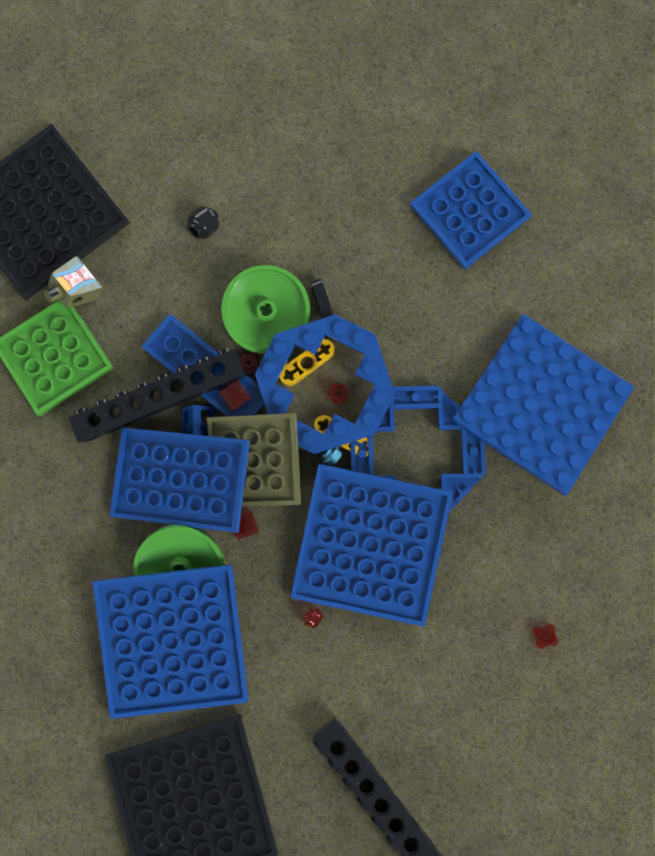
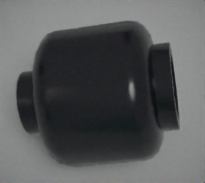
(203, 222)

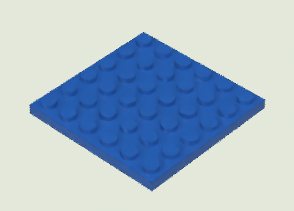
(543, 404)
(371, 545)
(171, 641)

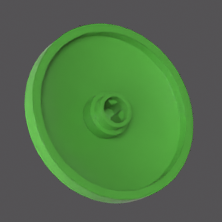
(263, 304)
(176, 549)

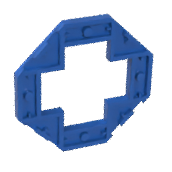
(370, 369)
(429, 398)

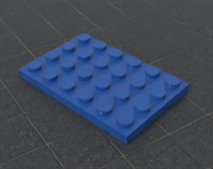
(180, 479)

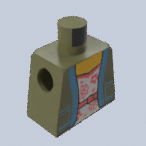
(72, 285)

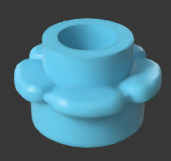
(331, 456)

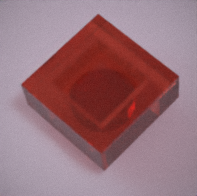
(235, 395)
(247, 526)

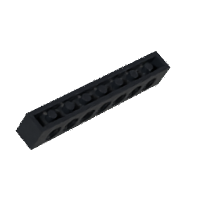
(83, 419)
(409, 828)

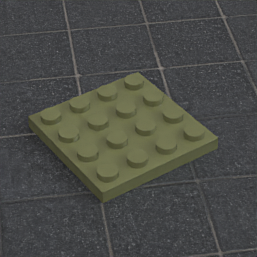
(272, 456)

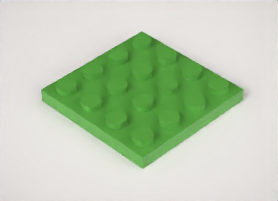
(53, 356)

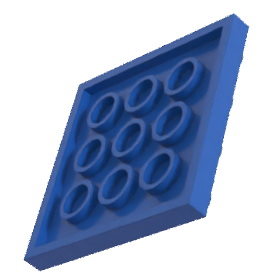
(470, 210)

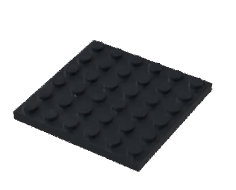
(50, 211)
(193, 794)

